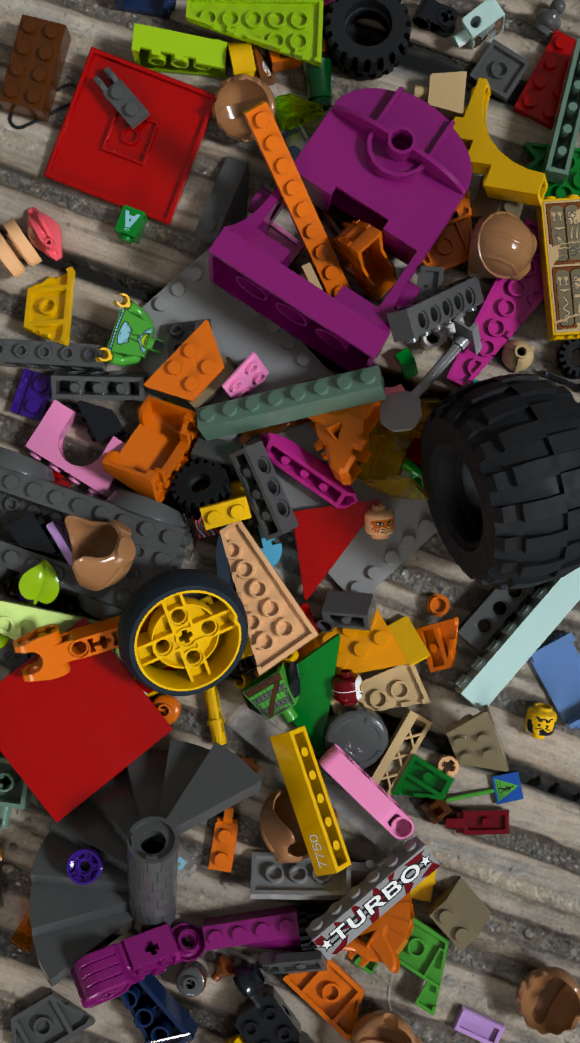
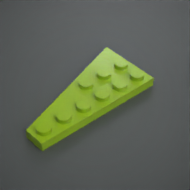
(276, 25)

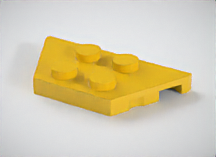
(50, 308)

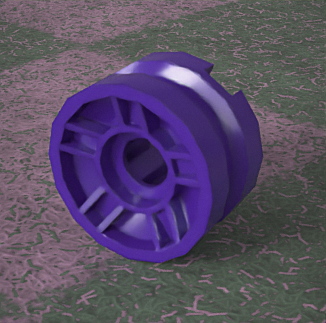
(74, 866)

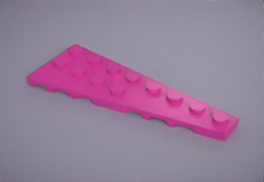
(500, 316)

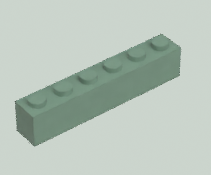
(565, 124)

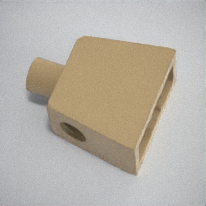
(444, 93)

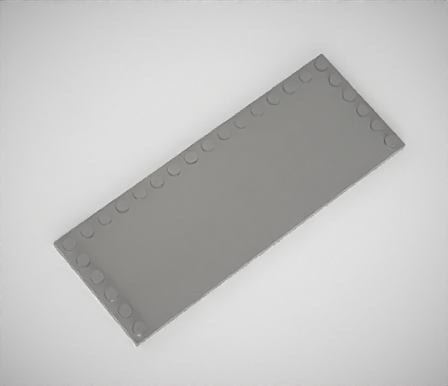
(289, 362)

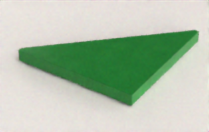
(314, 701)

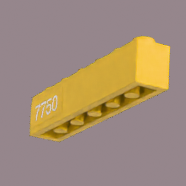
(310, 801)

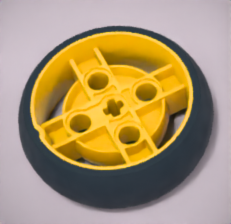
(202, 668)

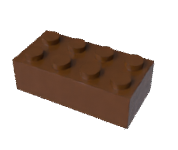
(35, 68)

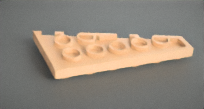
(273, 615)

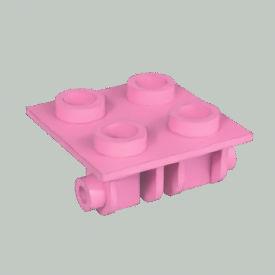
(245, 377)

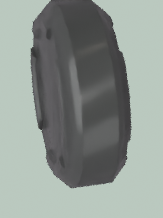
(358, 733)

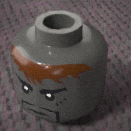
(191, 978)

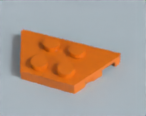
(190, 366)
(330, 994)

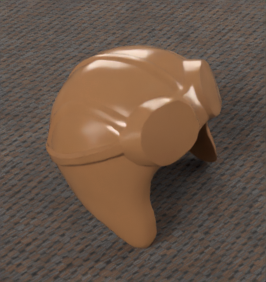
(501, 247)
(99, 551)
(281, 828)

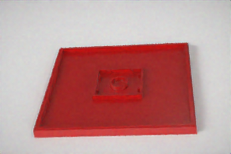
(124, 165)
(75, 729)

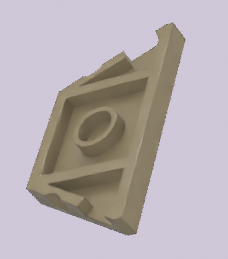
(477, 741)

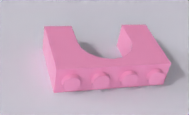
(48, 444)

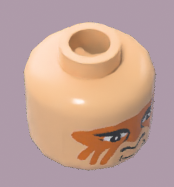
(379, 521)

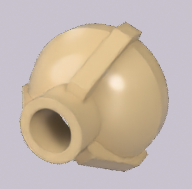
(514, 361)

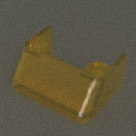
(388, 452)

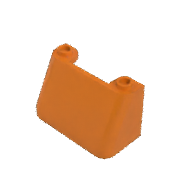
(154, 449)

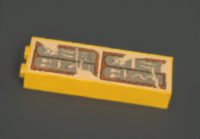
(560, 264)

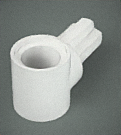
(441, 335)

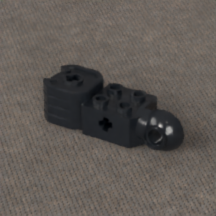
(264, 1013)

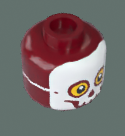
(347, 687)

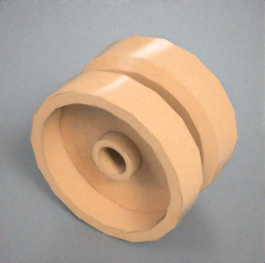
(16, 247)

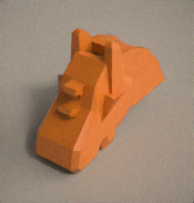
(365, 258)
(346, 438)
(386, 936)

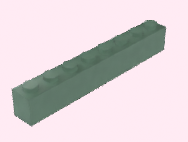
(291, 403)

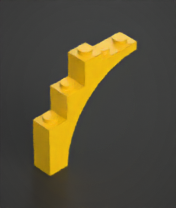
(502, 176)

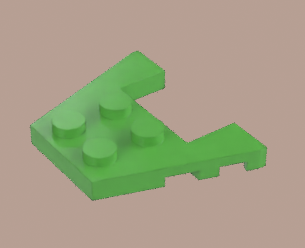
(425, 957)

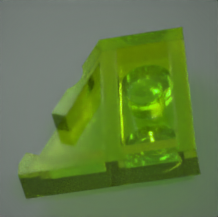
(294, 111)

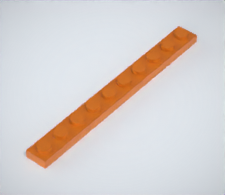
(295, 197)

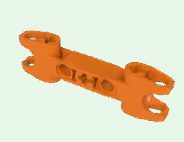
(58, 648)

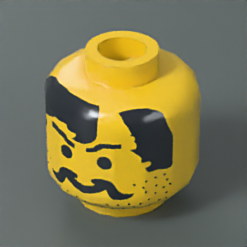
(540, 720)

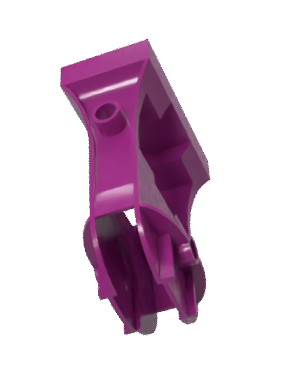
(381, 163)

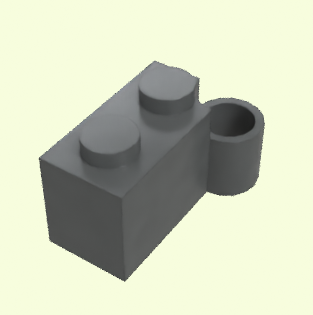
(347, 611)

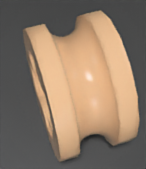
(447, 758)

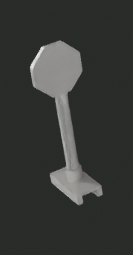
(403, 409)

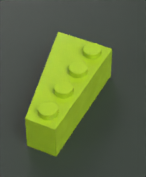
(179, 52)

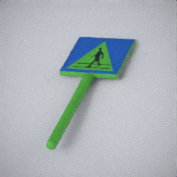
(505, 787)

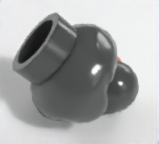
(548, 19)

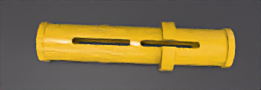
(215, 717)

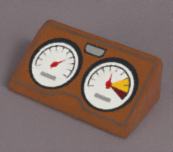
(263, 65)

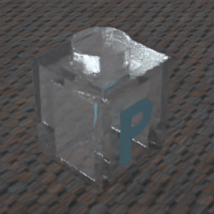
(186, 862)

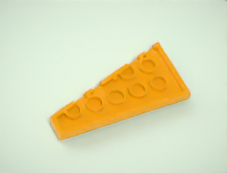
(359, 649)

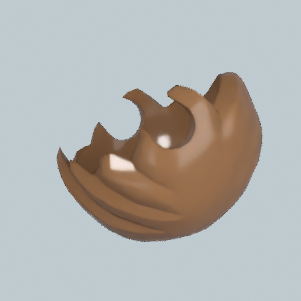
(235, 97)
(549, 1000)

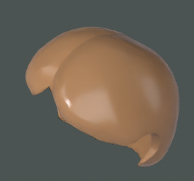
(383, 1027)

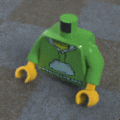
(131, 336)

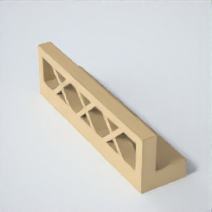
(394, 744)

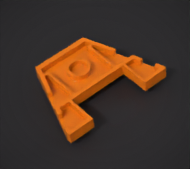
(454, 242)

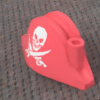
(44, 233)

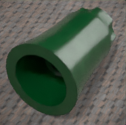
(318, 82)

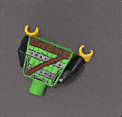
(274, 690)

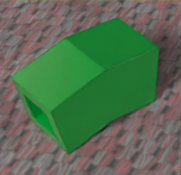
(407, 363)

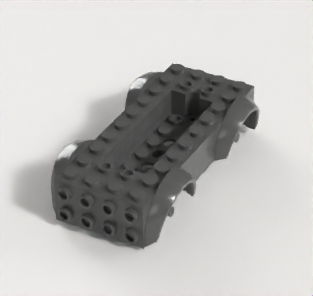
(156, 530)

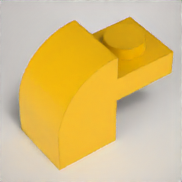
(242, 58)

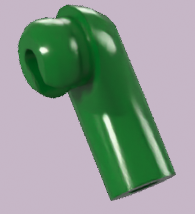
(413, 470)

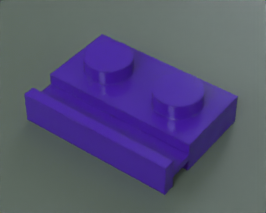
(32, 395)

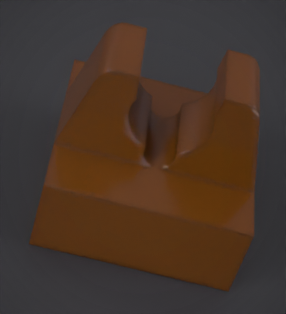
(435, 809)

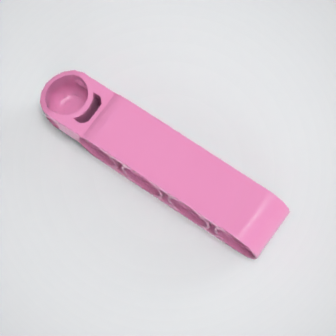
(367, 792)

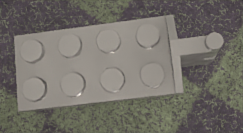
(299, 881)

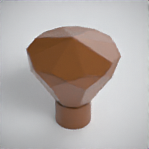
(224, 968)

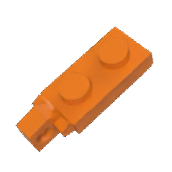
(224, 842)

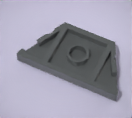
(49, 1021)

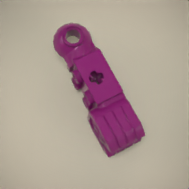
(116, 967)

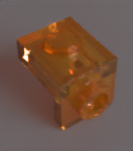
(23, 936)

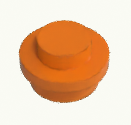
(437, 605)

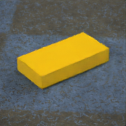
(409, 641)

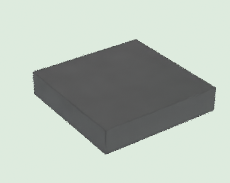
(501, 68)

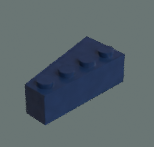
(157, 1011)

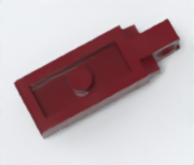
(479, 821)

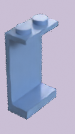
(559, 671)

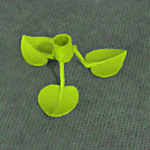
(37, 584)

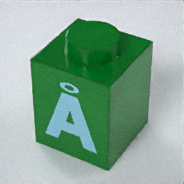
(131, 225)

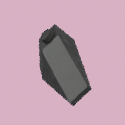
(226, 201)

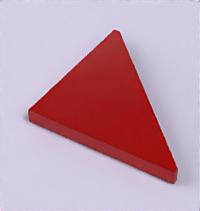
(323, 538)

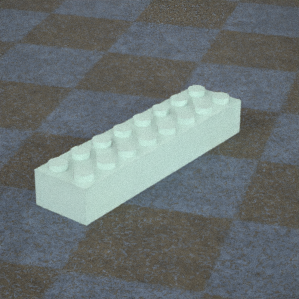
(519, 640)

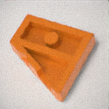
(441, 643)

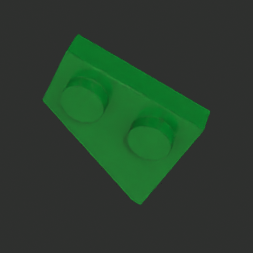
(423, 780)

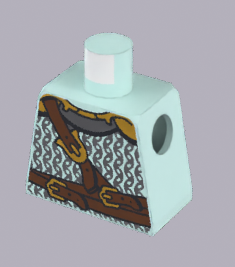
(480, 25)

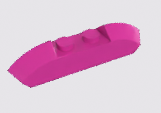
(308, 470)

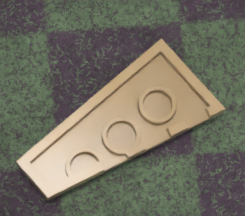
(390, 689)

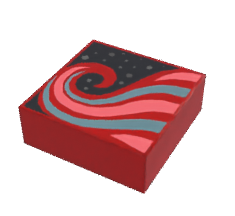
(201, 532)

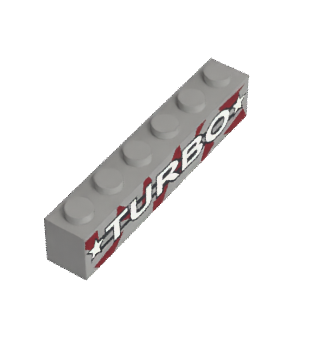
(372, 897)

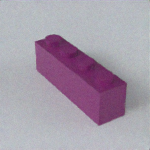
(262, 929)

